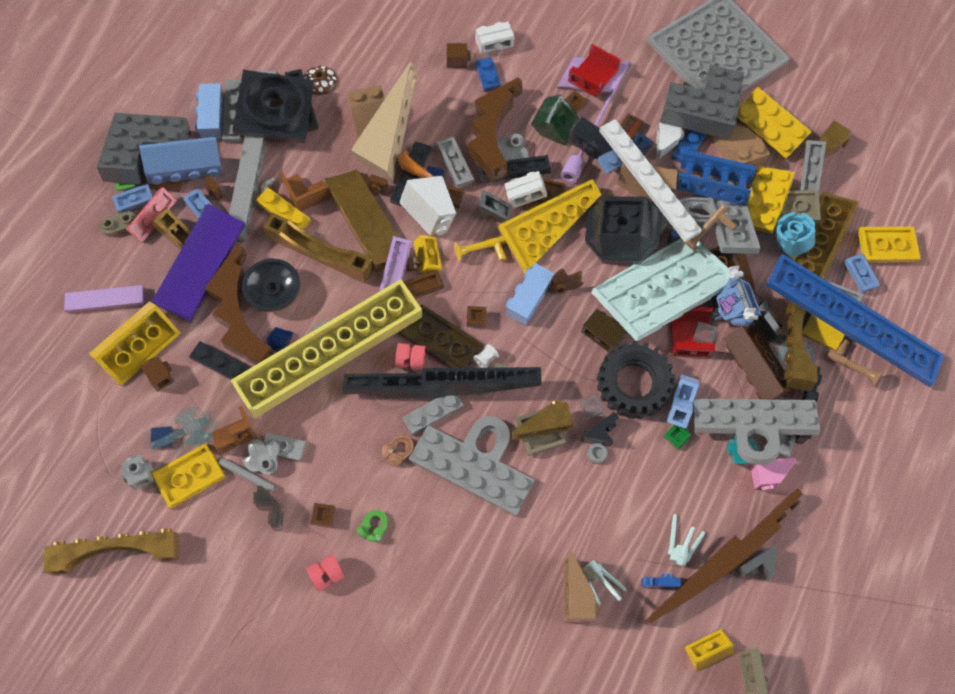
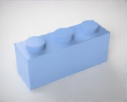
(210, 110)
(529, 294)

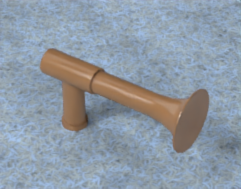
(717, 215)
(839, 358)

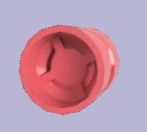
(410, 356)
(332, 569)

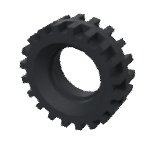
(648, 360)

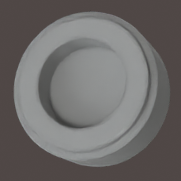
(597, 453)

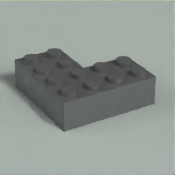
(706, 109)
(121, 153)

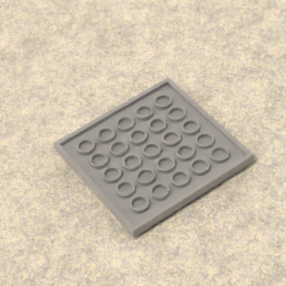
(717, 36)

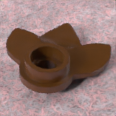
(563, 282)

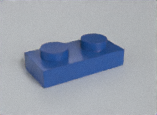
(487, 74)

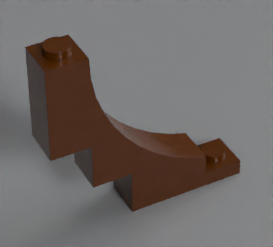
(491, 111)
(226, 289)

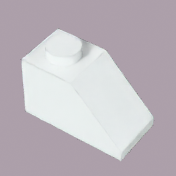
(667, 139)

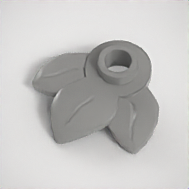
(511, 151)
(260, 454)

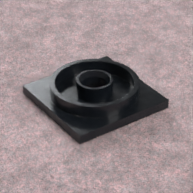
(283, 122)

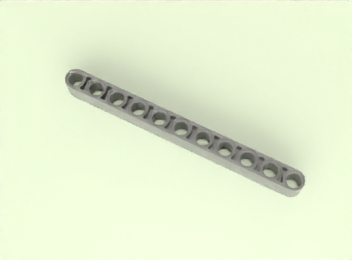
(248, 177)

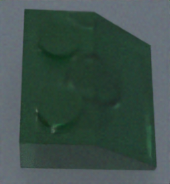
(555, 119)

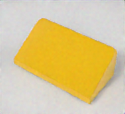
(427, 254)
(822, 332)
(709, 649)

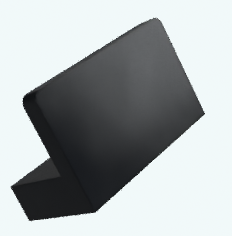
(769, 324)

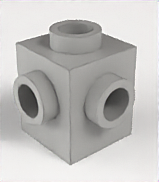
(137, 472)

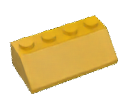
(135, 343)

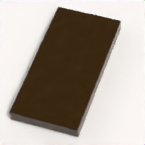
(442, 339)

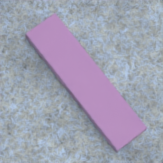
(104, 299)

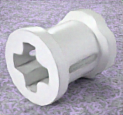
(486, 356)

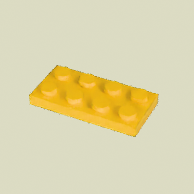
(772, 123)
(768, 197)

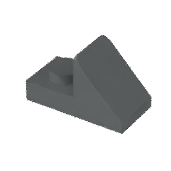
(494, 206)
(764, 562)

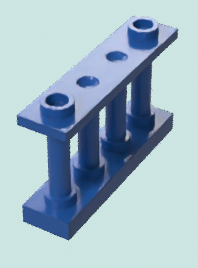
(717, 167)

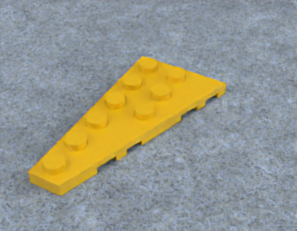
(540, 228)

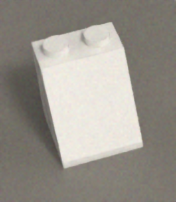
(429, 204)

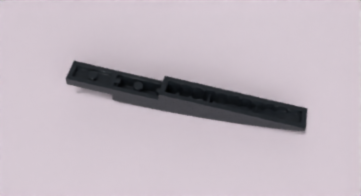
(442, 381)

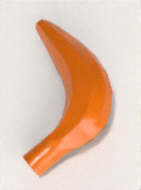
(411, 166)

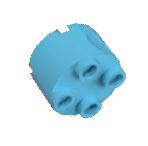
(795, 234)

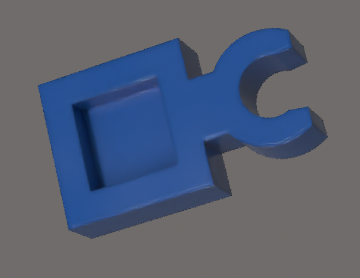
(666, 581)

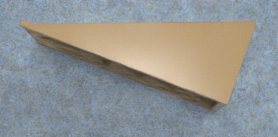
(385, 133)

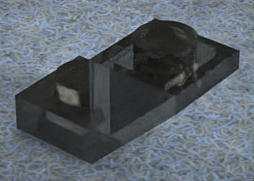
(266, 502)

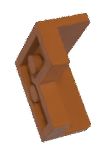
(302, 196)
(234, 433)

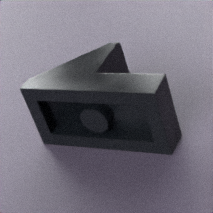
(598, 433)

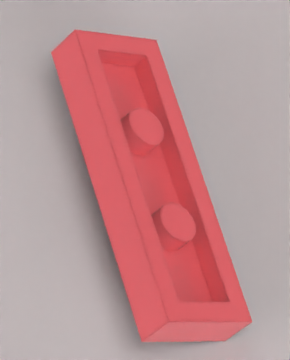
(141, 225)

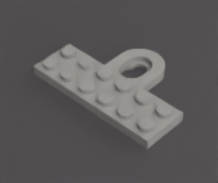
(741, 238)
(759, 417)
(471, 469)

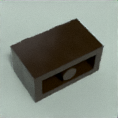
(603, 330)

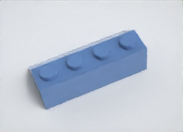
(181, 160)

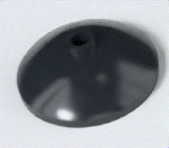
(270, 275)

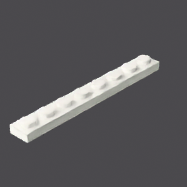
(650, 180)

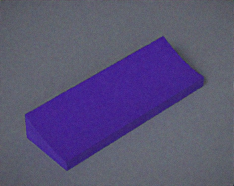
(198, 262)

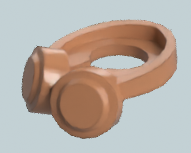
(396, 459)

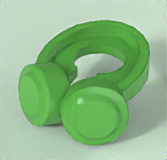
(365, 526)

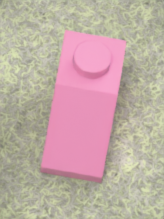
(770, 475)

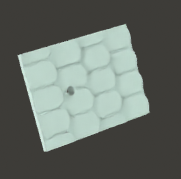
(662, 287)

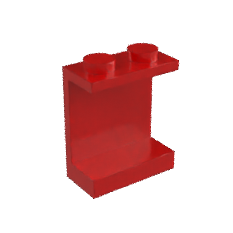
(594, 71)
(684, 330)

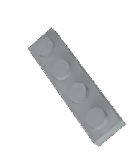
(231, 97)

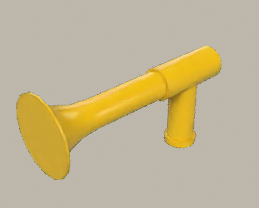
(494, 242)

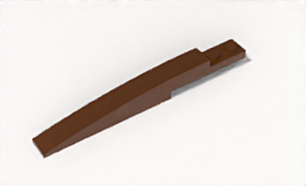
(728, 557)

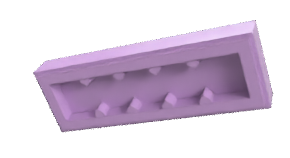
(396, 261)

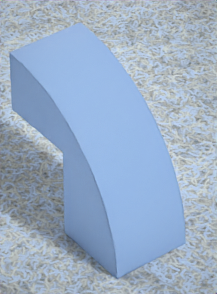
(682, 401)

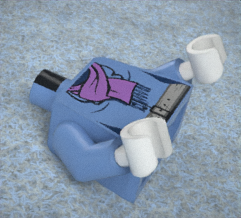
(737, 301)

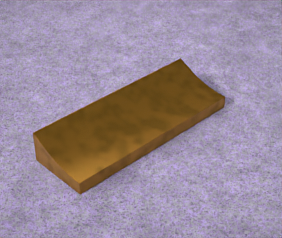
(362, 216)
(836, 218)

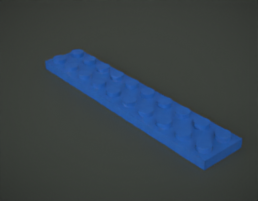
(855, 320)

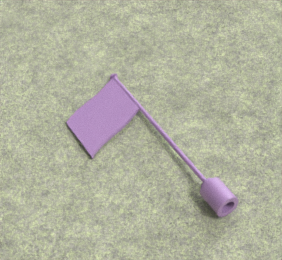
(575, 162)

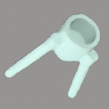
(680, 554)
(594, 572)

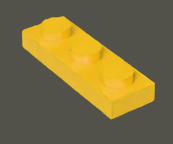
(276, 204)

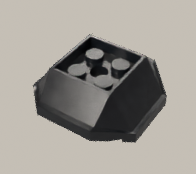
(623, 243)

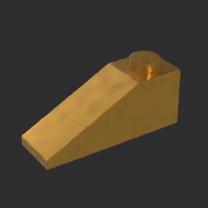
(835, 137)
(171, 228)
(549, 420)

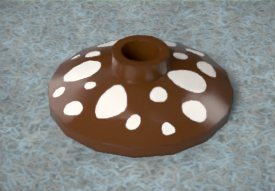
(324, 79)

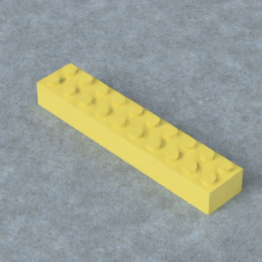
(327, 348)

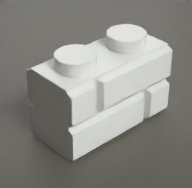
(494, 37)
(525, 189)

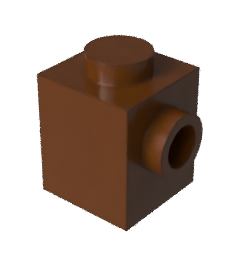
(457, 55)
(158, 373)

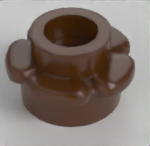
(412, 263)

